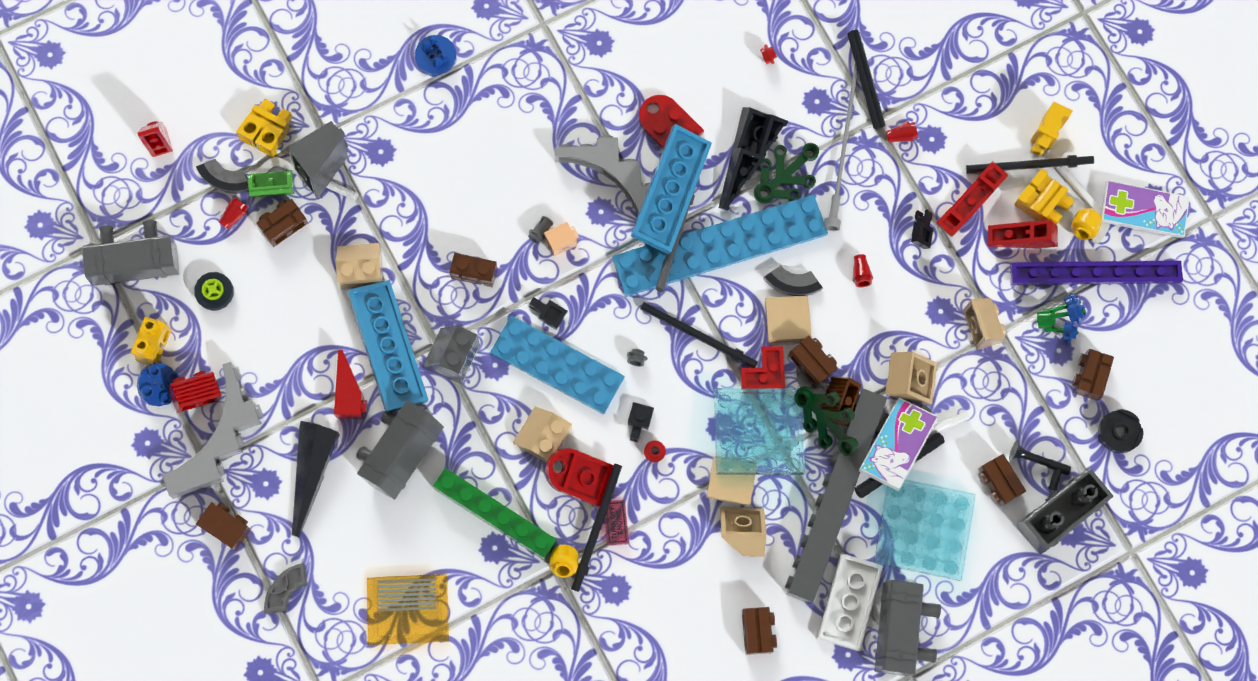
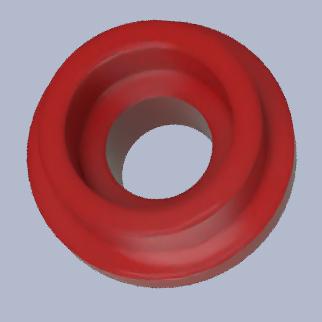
(768, 54)
(651, 457)

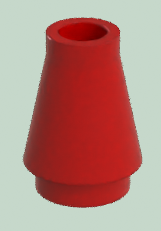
(903, 133)
(234, 211)
(861, 271)

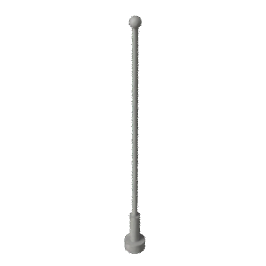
(832, 222)

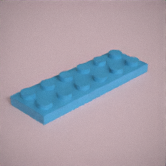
(671, 189)
(387, 345)
(557, 365)

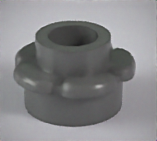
(636, 357)

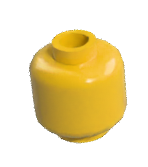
(1086, 224)
(564, 561)

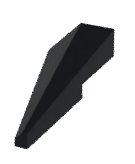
(752, 140)
(314, 452)

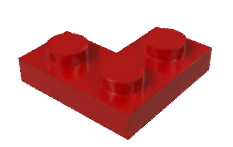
(772, 371)

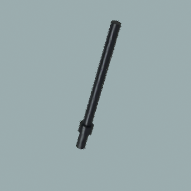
(1071, 161)
(735, 354)
(583, 568)

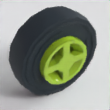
(208, 285)

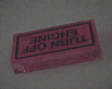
(616, 524)

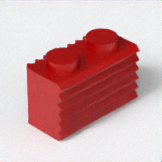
(194, 391)

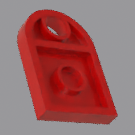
(659, 124)
(580, 476)

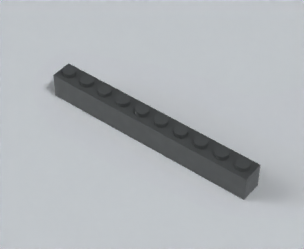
(834, 501)

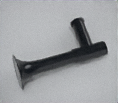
(1058, 467)

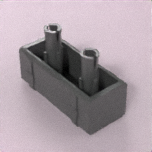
(130, 259)
(399, 449)
(1064, 510)
(900, 627)

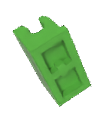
(271, 184)

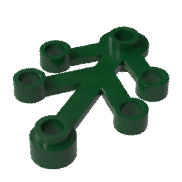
(783, 176)
(808, 401)

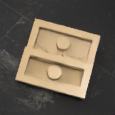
(787, 318)
(730, 488)

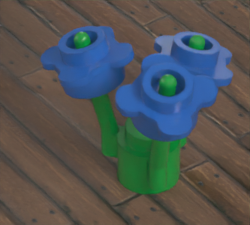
(1075, 312)

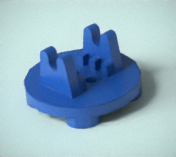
(441, 62)
(154, 394)

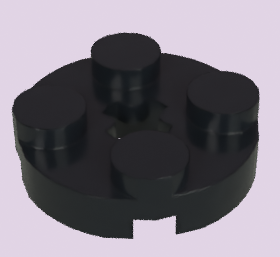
(1132, 428)

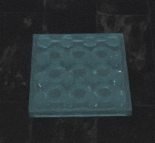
(758, 432)
(925, 529)

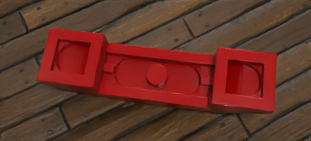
(972, 199)

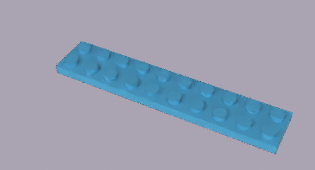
(723, 244)

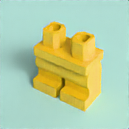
(265, 129)
(1048, 129)
(1043, 196)
(150, 336)

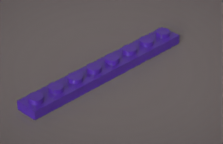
(1096, 272)

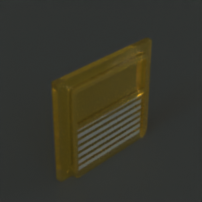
(407, 609)

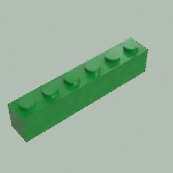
(495, 514)

